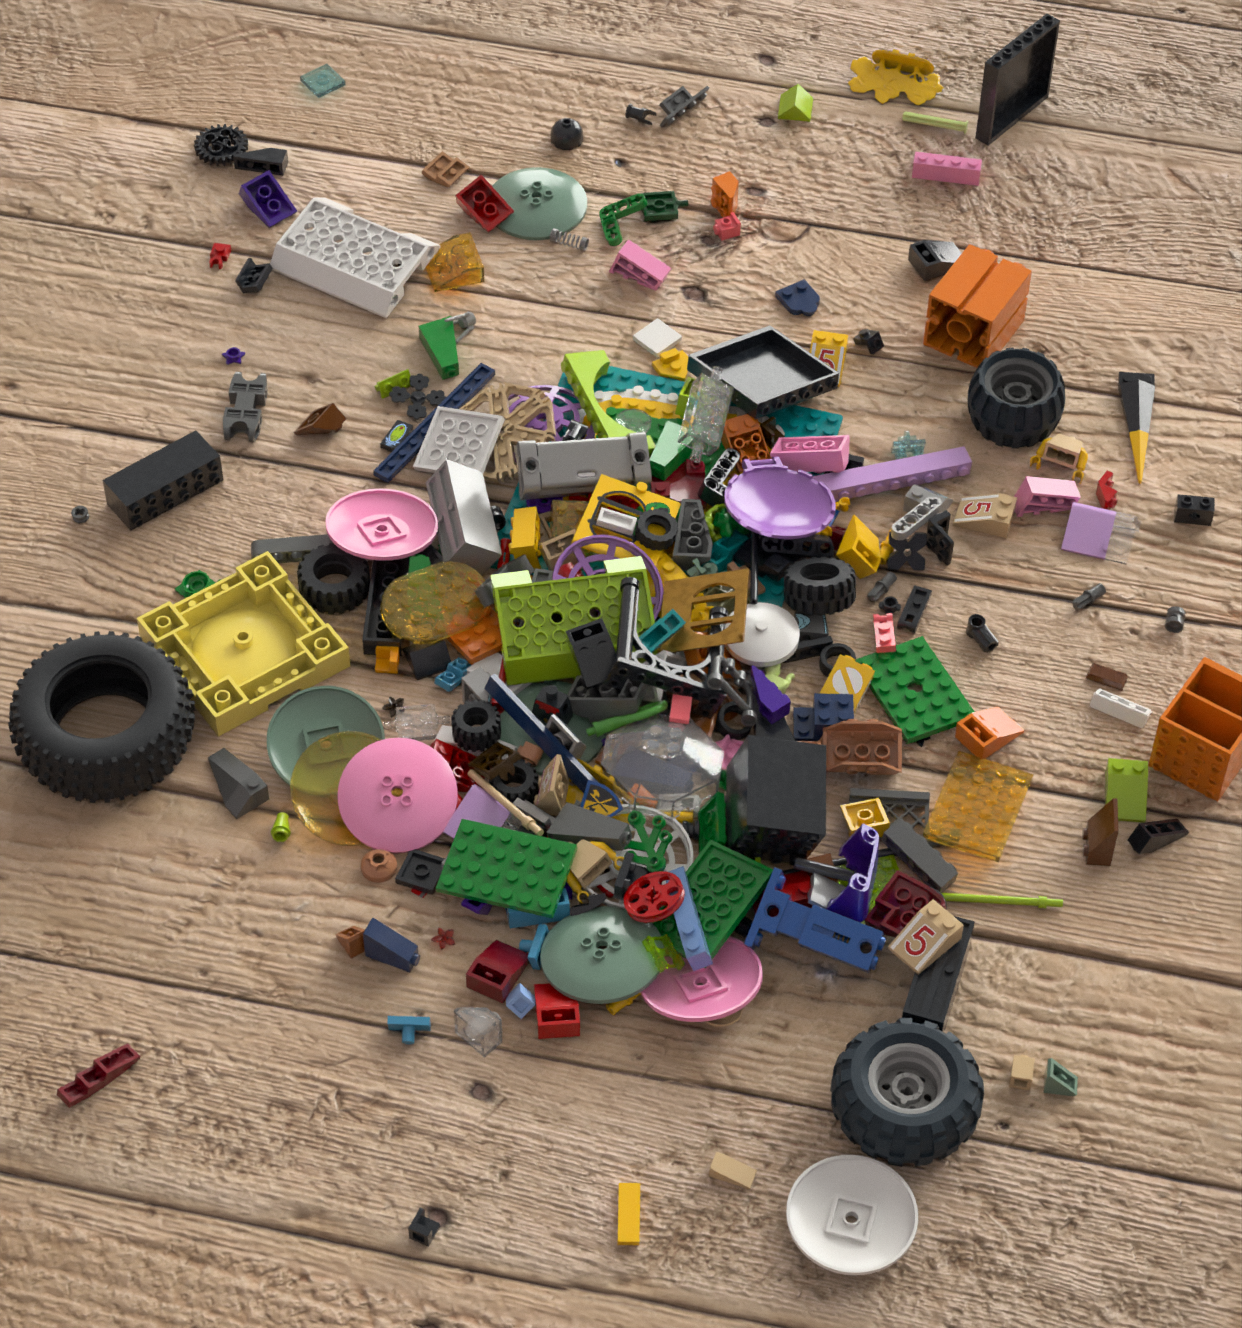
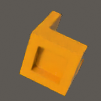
(387, 659)

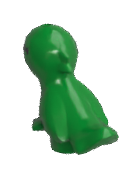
(728, 524)

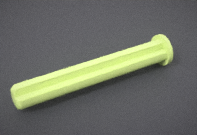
(935, 121)

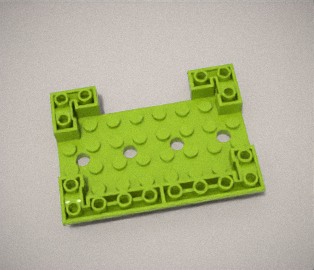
(540, 646)

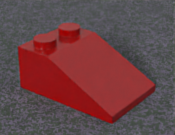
(483, 204)

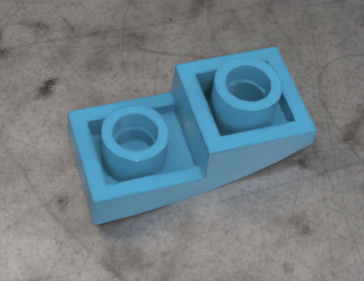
(453, 675)

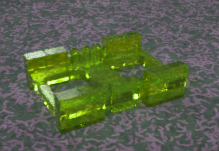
(660, 953)

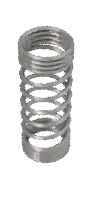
(583, 243)

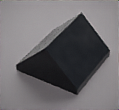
(427, 658)

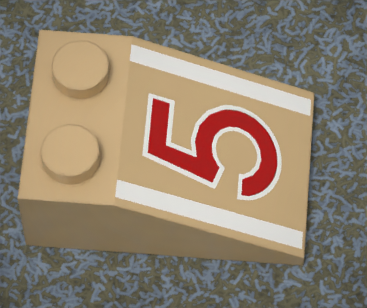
(986, 513)
(926, 937)

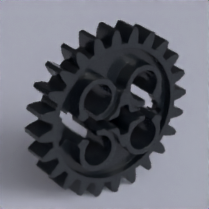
(221, 147)

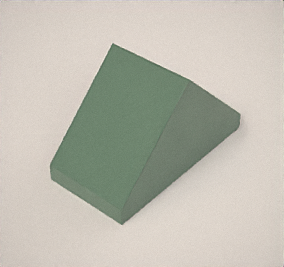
(1059, 1080)

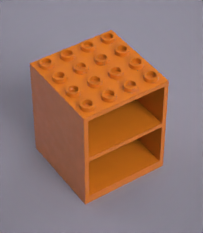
(1202, 731)

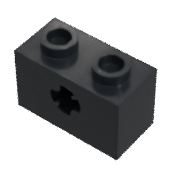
(1194, 510)

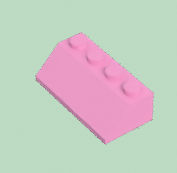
(946, 168)
(813, 453)

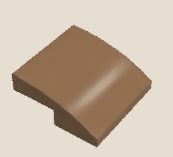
(445, 169)

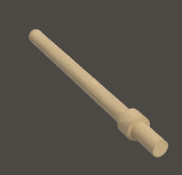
(527, 821)

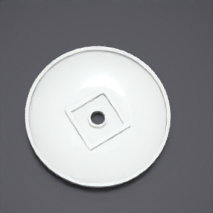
(855, 1188)

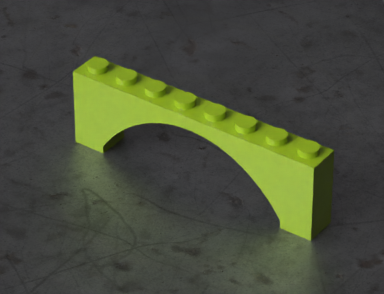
(582, 373)

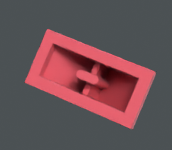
(680, 709)

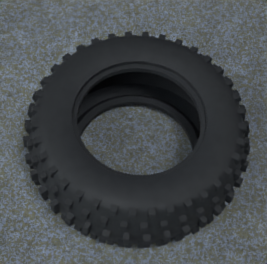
(110, 764)

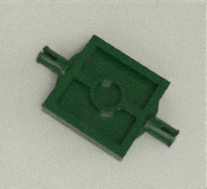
(662, 206)

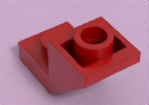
(1105, 492)

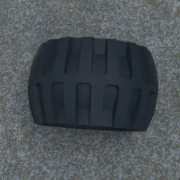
(1016, 397)

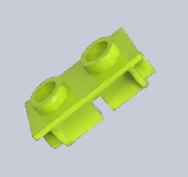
(401, 380)

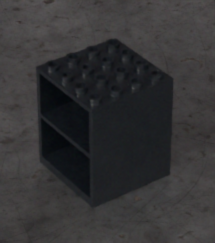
(776, 799)

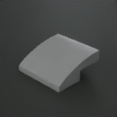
(534, 812)
(823, 890)

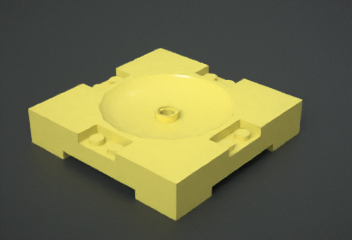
(245, 643)

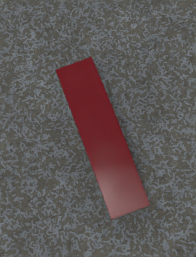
(96, 1077)

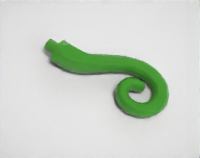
(612, 723)

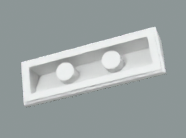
(1120, 708)

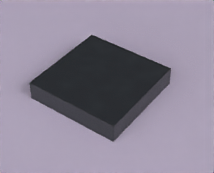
(420, 871)

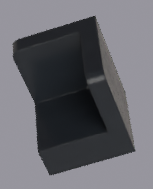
(422, 1228)

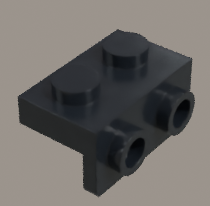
(253, 276)

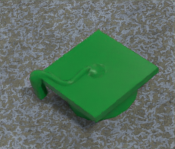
(194, 583)

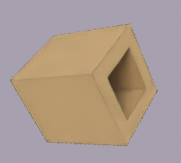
(1022, 1072)

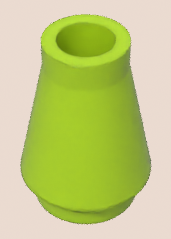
(281, 830)

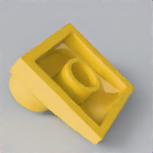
(867, 812)

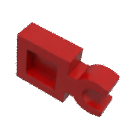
(219, 253)

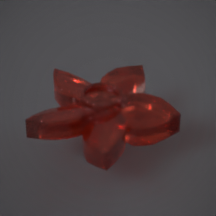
(444, 938)

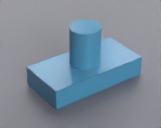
(534, 946)
(409, 1025)

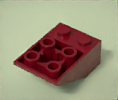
(496, 970)

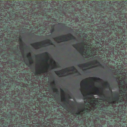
(244, 415)

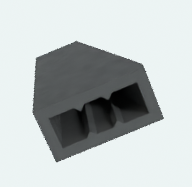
(580, 823)

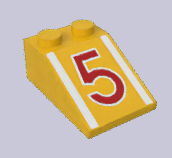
(830, 349)

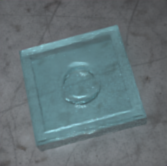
(322, 80)

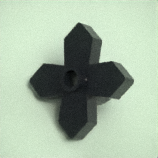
(899, 557)

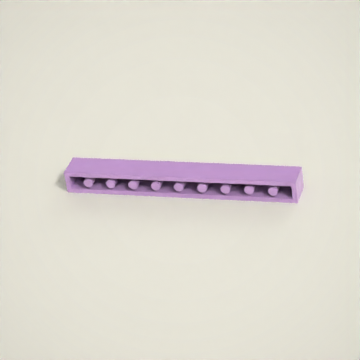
(898, 473)

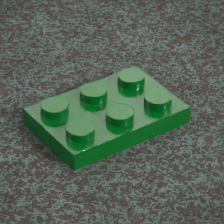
(712, 821)

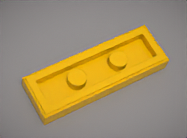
(629, 1214)

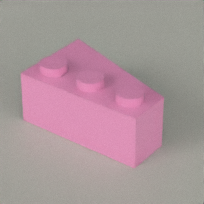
(640, 265)
(1045, 494)

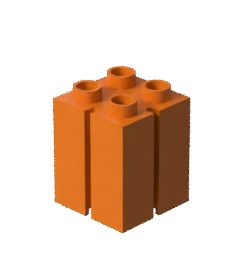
(977, 306)

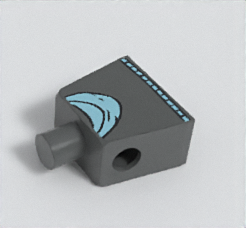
(811, 626)

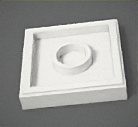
(657, 337)

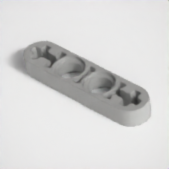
(913, 516)

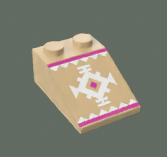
(552, 787)

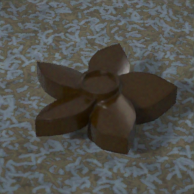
(393, 704)

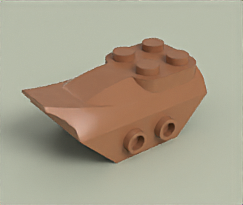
(863, 747)

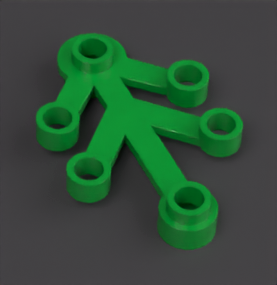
(648, 843)

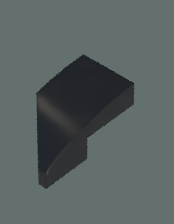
(594, 901)

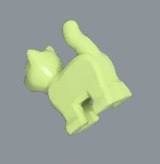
(772, 674)

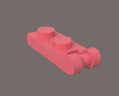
(884, 633)

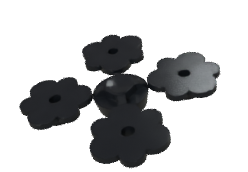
(417, 397)

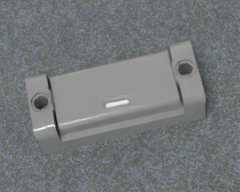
(576, 465)

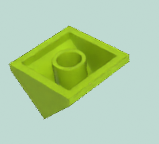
(795, 104)

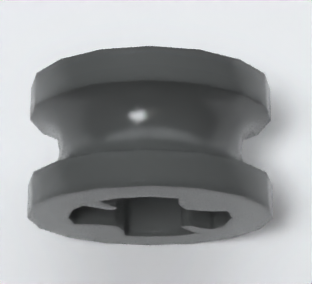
(83, 511)

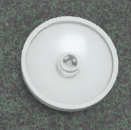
(769, 636)

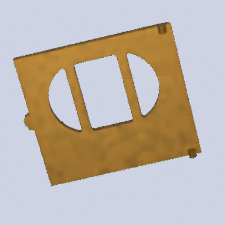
(681, 596)

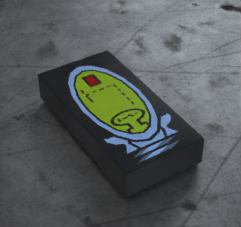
(396, 435)

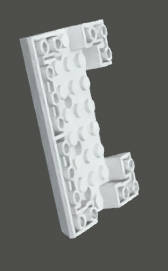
(343, 267)

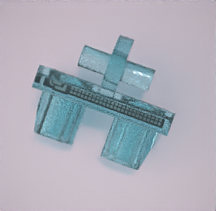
(908, 444)

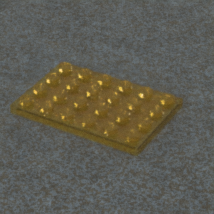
(978, 806)

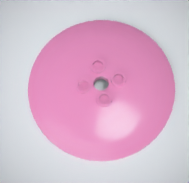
(359, 518)
(401, 821)
(727, 985)

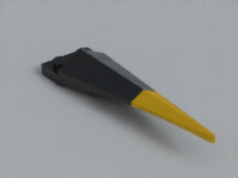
(1137, 401)

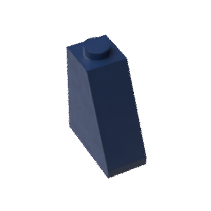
(389, 946)

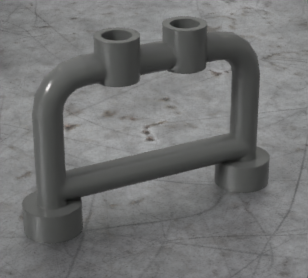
(715, 681)

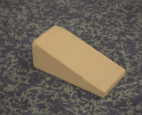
(732, 1171)

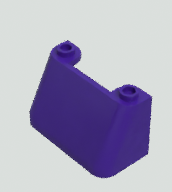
(862, 858)

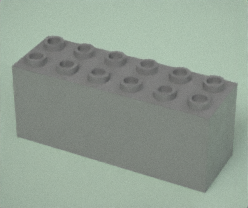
(464, 516)

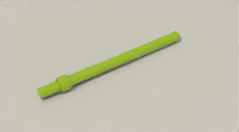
(1041, 901)

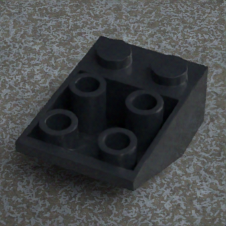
(933, 257)
(591, 651)

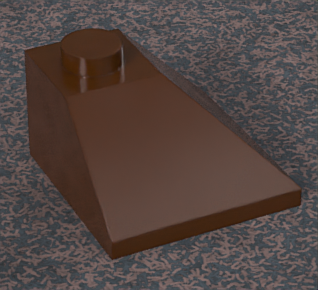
(322, 421)

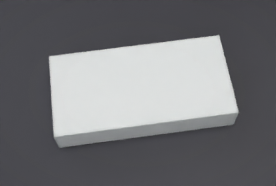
(616, 521)

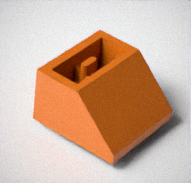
(725, 193)

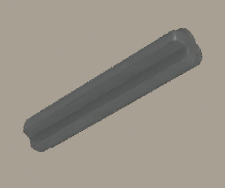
(823, 869)

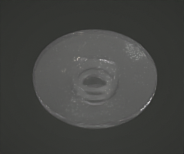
(634, 420)

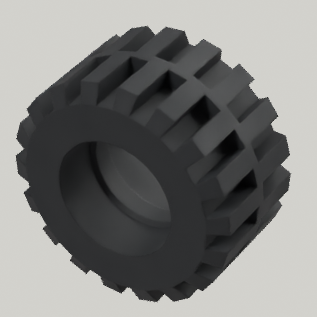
(476, 714)
(524, 775)

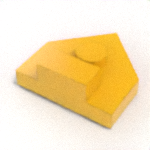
(672, 364)

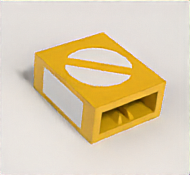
(849, 678)

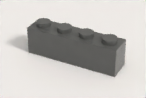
(919, 856)

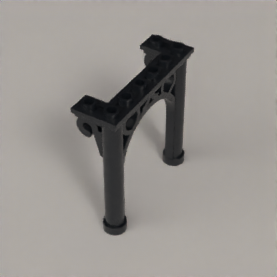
(666, 675)

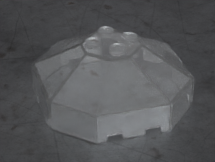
(662, 765)

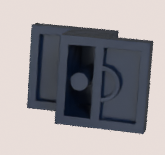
(826, 711)

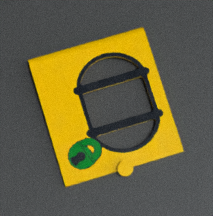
(647, 500)

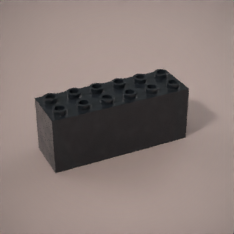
(163, 480)
(936, 986)

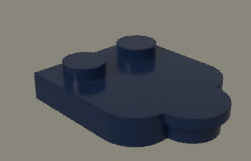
(799, 298)

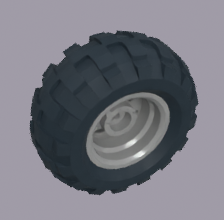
(909, 1117)

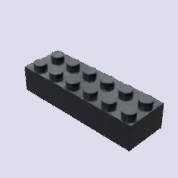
(375, 630)

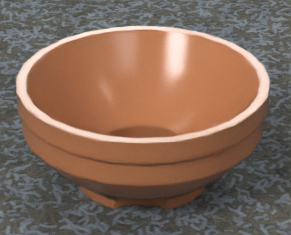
(378, 871)

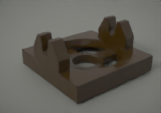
(488, 758)

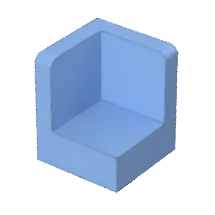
(520, 1001)

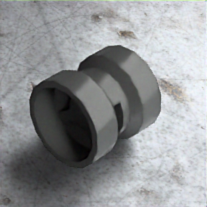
(1175, 619)

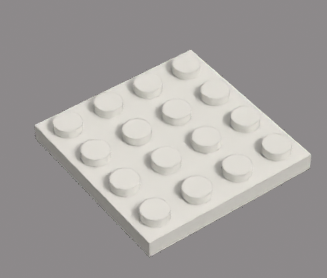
(459, 437)

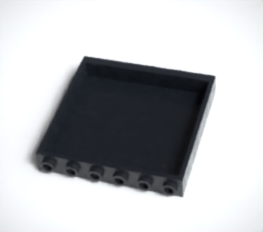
(1017, 79)
(765, 371)

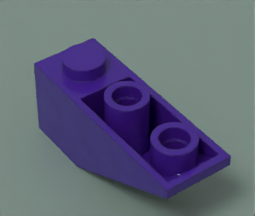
(769, 698)

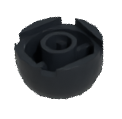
(566, 134)

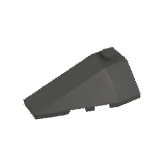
(692, 536)
(237, 783)

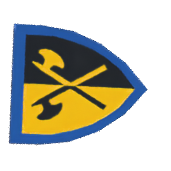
(601, 799)

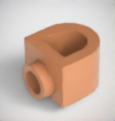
(530, 753)

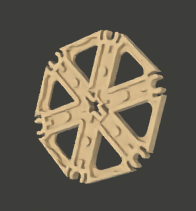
(514, 423)

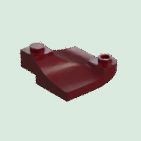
(681, 483)
(900, 903)

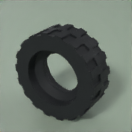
(653, 541)

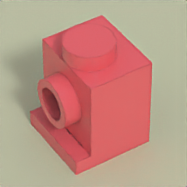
(727, 227)

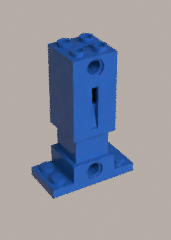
(814, 928)

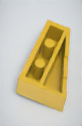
(526, 535)

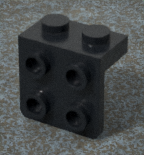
(938, 537)

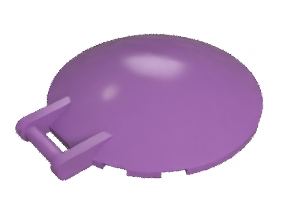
(779, 500)

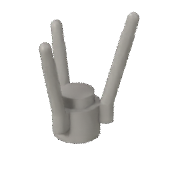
(464, 320)

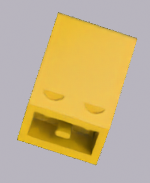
(860, 549)

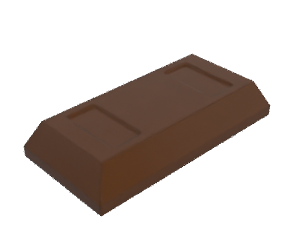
(1107, 676)

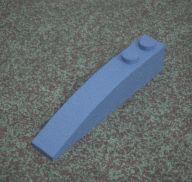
(690, 926)

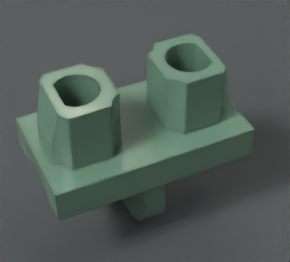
(697, 570)

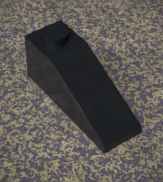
(262, 161)
(1156, 834)

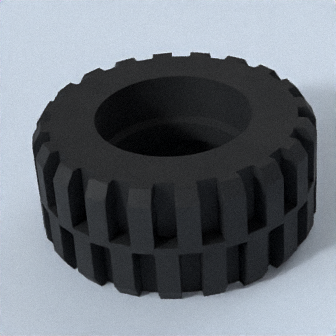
(819, 586)
(337, 596)

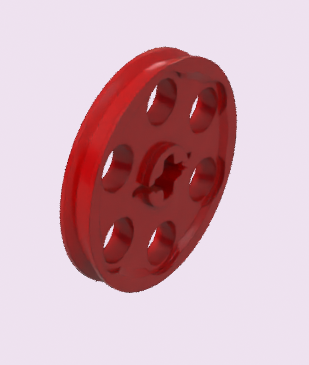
(647, 894)

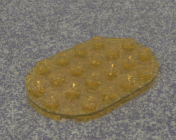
(433, 602)

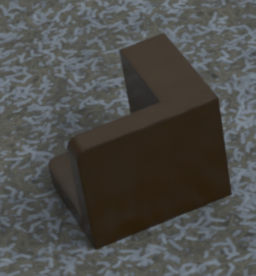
(770, 432)

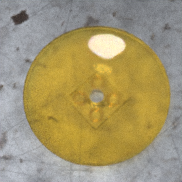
(317, 781)

